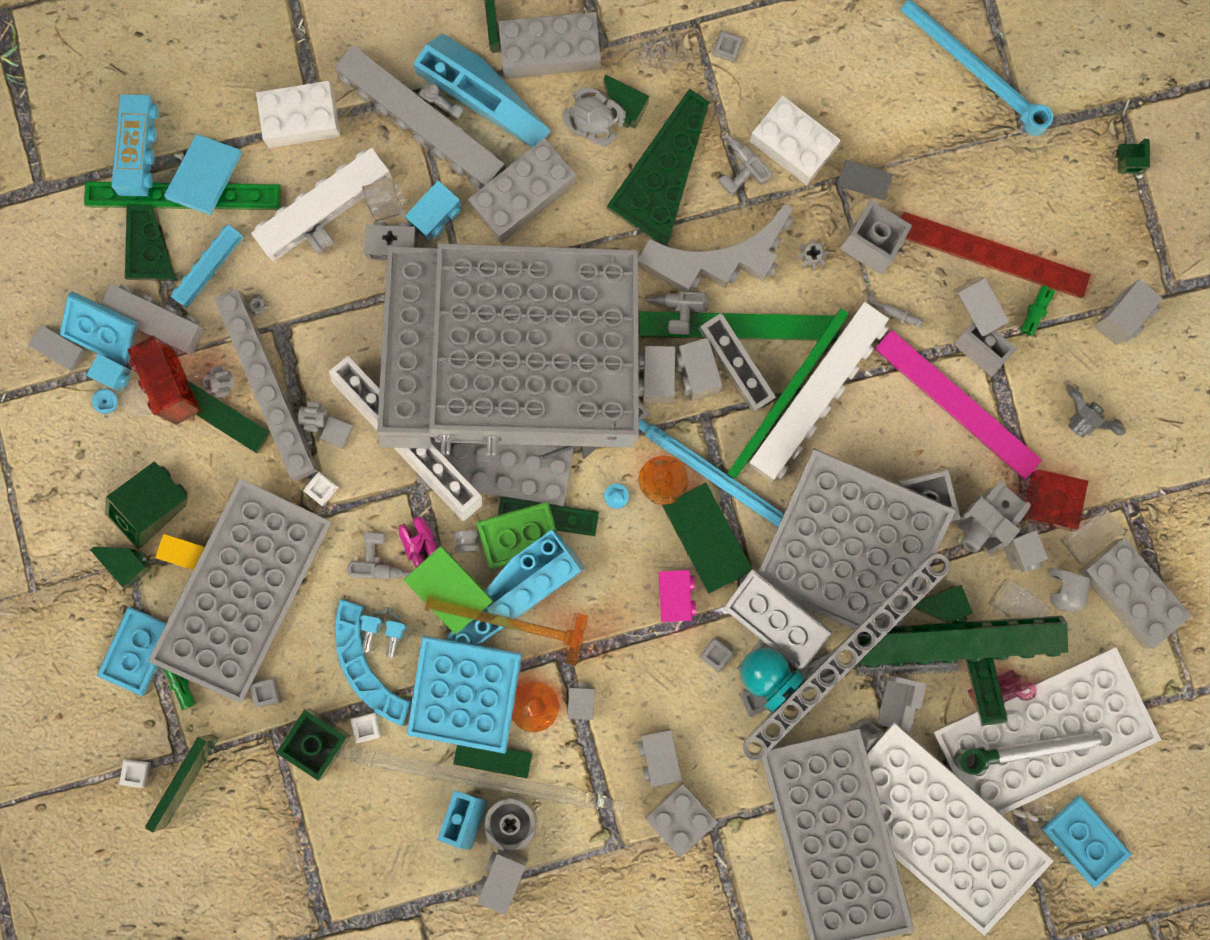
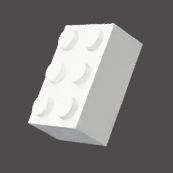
(298, 114)
(794, 140)

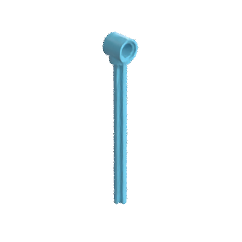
(981, 71)

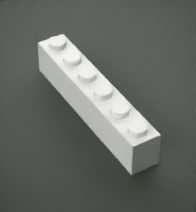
(319, 205)

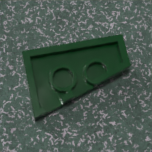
(145, 249)

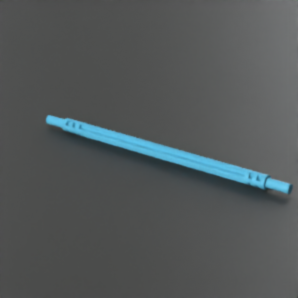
(711, 472)

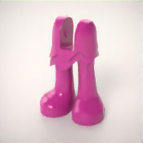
(415, 545)

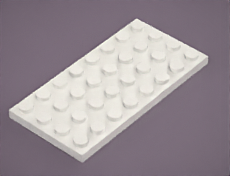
(1072, 702)
(951, 832)

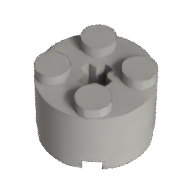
(511, 837)

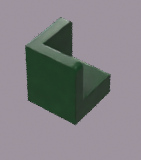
(1134, 157)

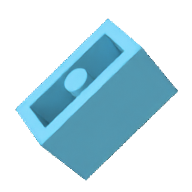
(434, 211)
(462, 820)

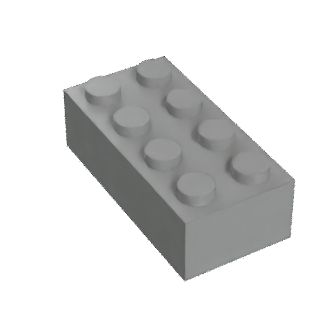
(550, 45)
(522, 190)
(1135, 593)

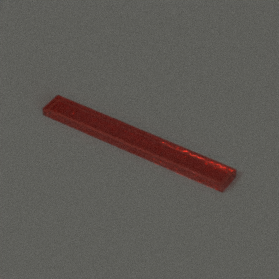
(996, 256)

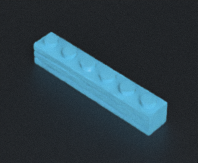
(206, 266)

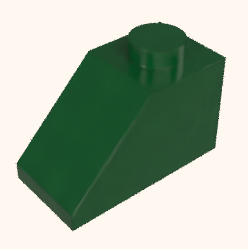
(628, 98)
(123, 564)
(947, 605)

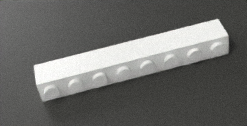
(818, 392)
(426, 462)

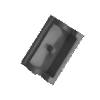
(864, 179)

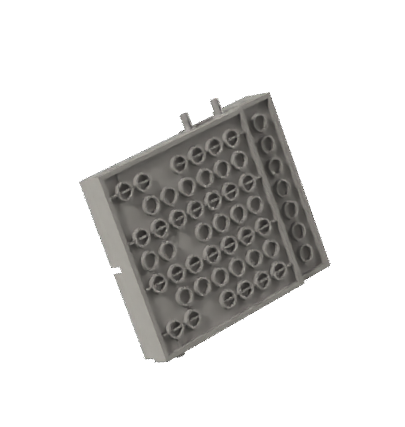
(509, 347)

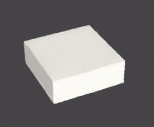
(320, 488)
(365, 727)
(134, 773)

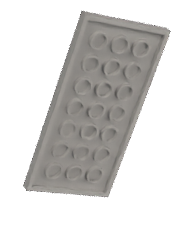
(239, 591)
(837, 838)

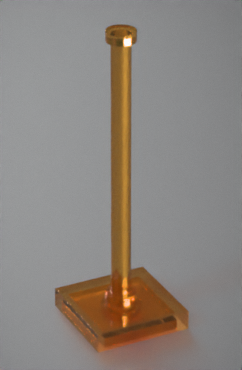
(571, 637)

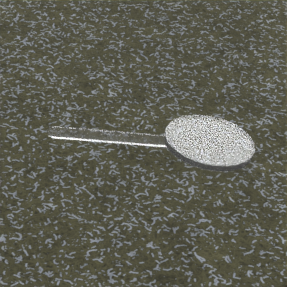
(135, 400)

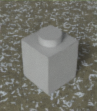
(581, 701)

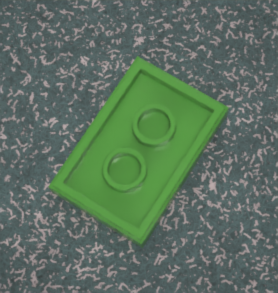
(514, 531)
(450, 583)

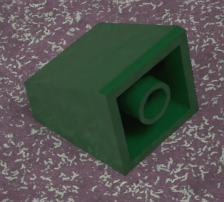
(145, 504)

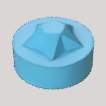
(104, 401)
(616, 496)

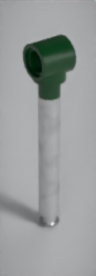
(988, 757)

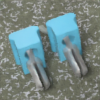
(394, 629)

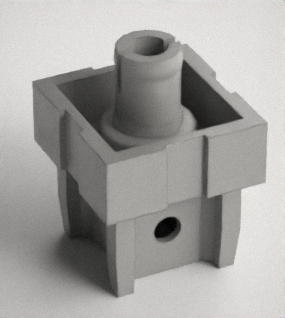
(992, 519)

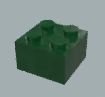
(308, 743)

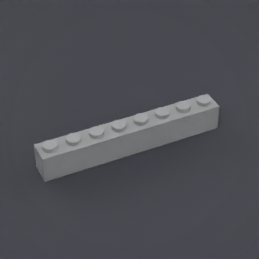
(418, 117)
(266, 385)

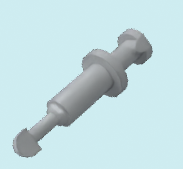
(897, 313)

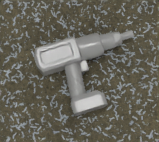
(429, 94)
(750, 165)
(684, 303)
(371, 568)

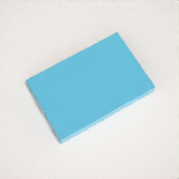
(203, 174)
(98, 328)
(130, 650)
(1086, 841)

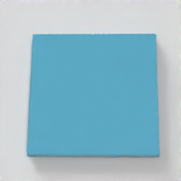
(464, 694)

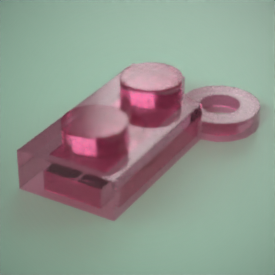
(1011, 688)

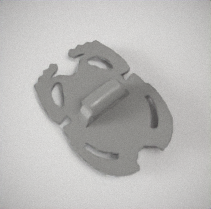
(593, 116)

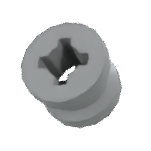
(319, 239)
(466, 541)

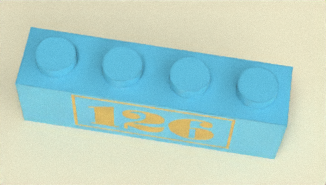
(134, 145)

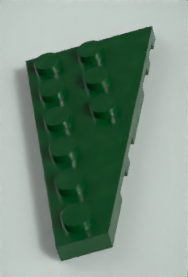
(657, 182)

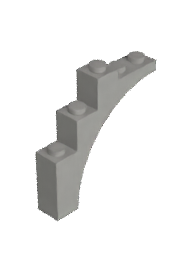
(752, 256)

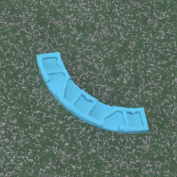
(357, 669)

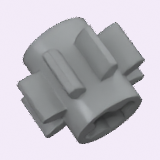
(807, 259)
(218, 381)
(312, 416)

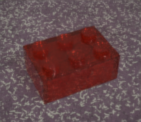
(163, 380)

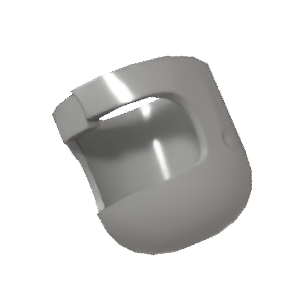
(1073, 593)

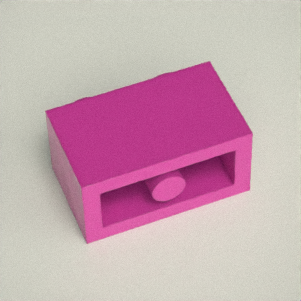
(676, 596)

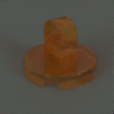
(663, 480)
(535, 707)

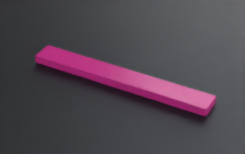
(958, 404)

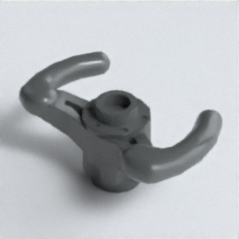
(1090, 416)

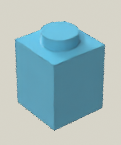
(109, 373)

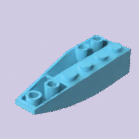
(479, 88)
(525, 583)

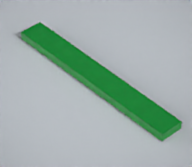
(232, 198)
(744, 325)
(787, 393)

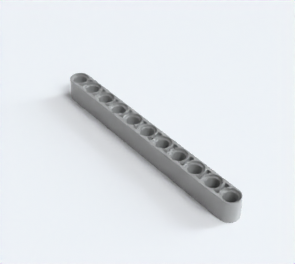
(841, 669)

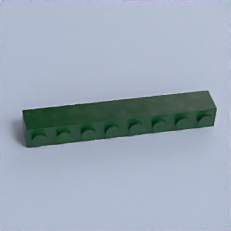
(968, 641)

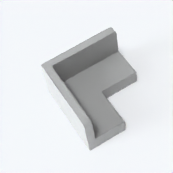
(982, 305)
(900, 702)

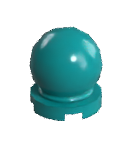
(768, 676)

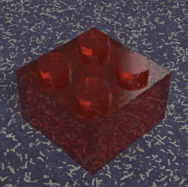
(1055, 500)

